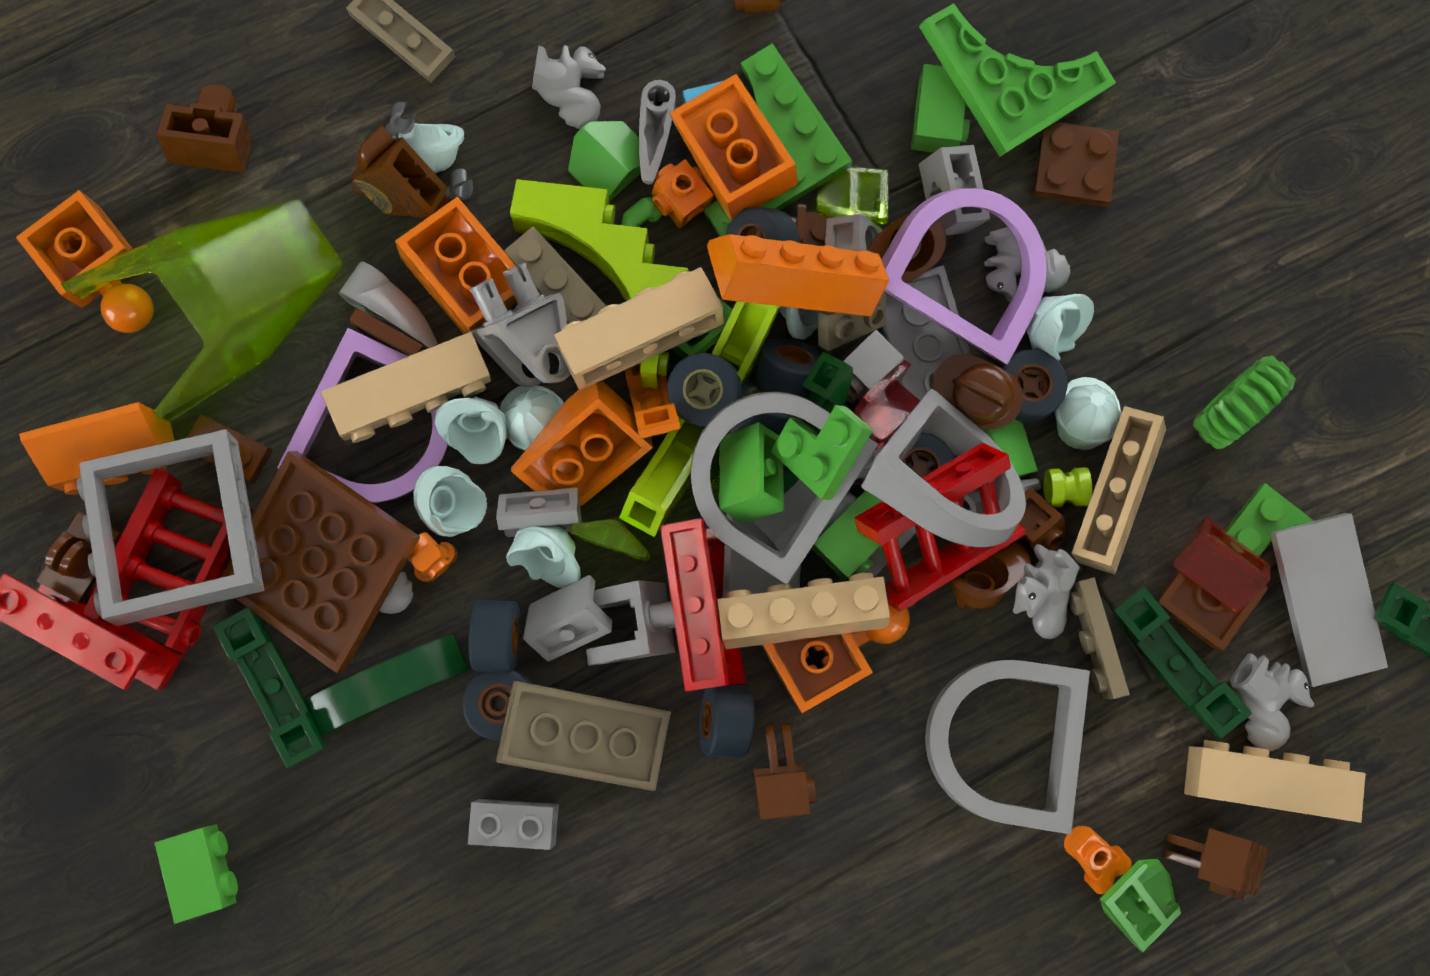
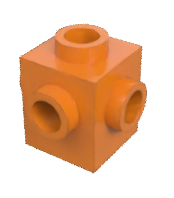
(681, 192)

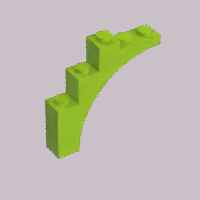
(585, 223)
(670, 468)

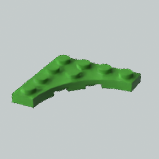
(1009, 92)
(798, 127)

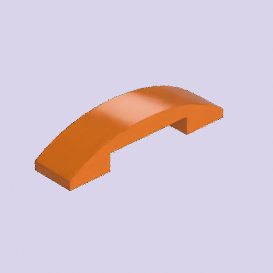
(651, 406)

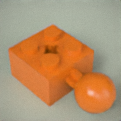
(77, 239)
(840, 666)

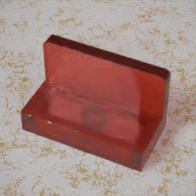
(887, 405)
(1223, 566)

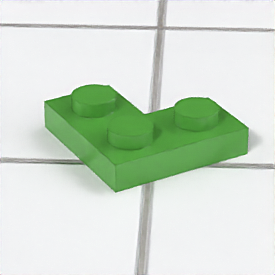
(823, 458)
(1263, 514)

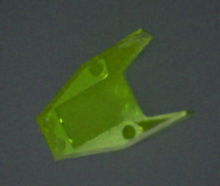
(238, 285)

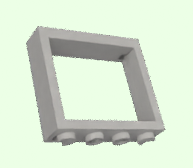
(237, 514)

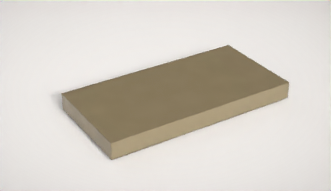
(583, 736)

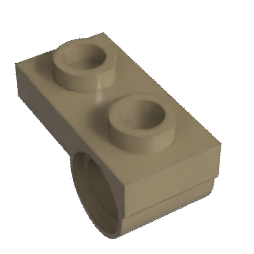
(841, 328)

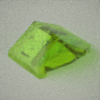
(856, 192)
(613, 536)

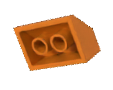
(452, 255)
(64, 445)

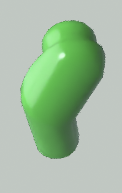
(640, 212)

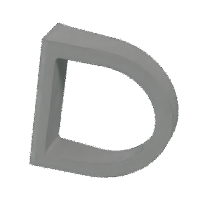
(920, 502)
(778, 563)
(1066, 746)

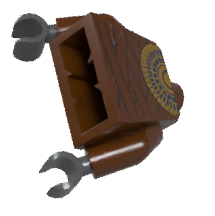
(398, 177)

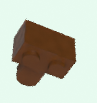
(206, 132)
(67, 563)
(782, 788)
(1226, 861)

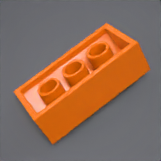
(797, 274)

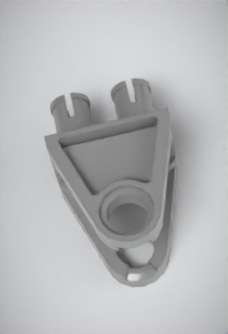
(521, 333)
(653, 619)

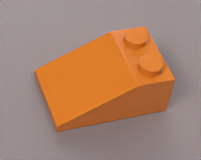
(735, 147)
(584, 444)

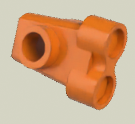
(430, 558)
(1097, 858)

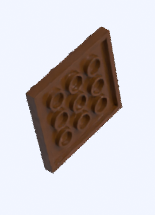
(323, 560)

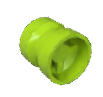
(1067, 487)

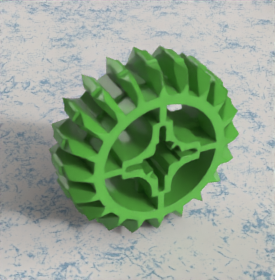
(1244, 402)

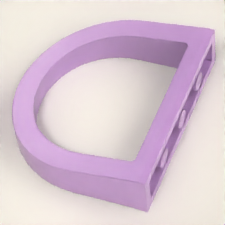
(1029, 293)
(353, 346)

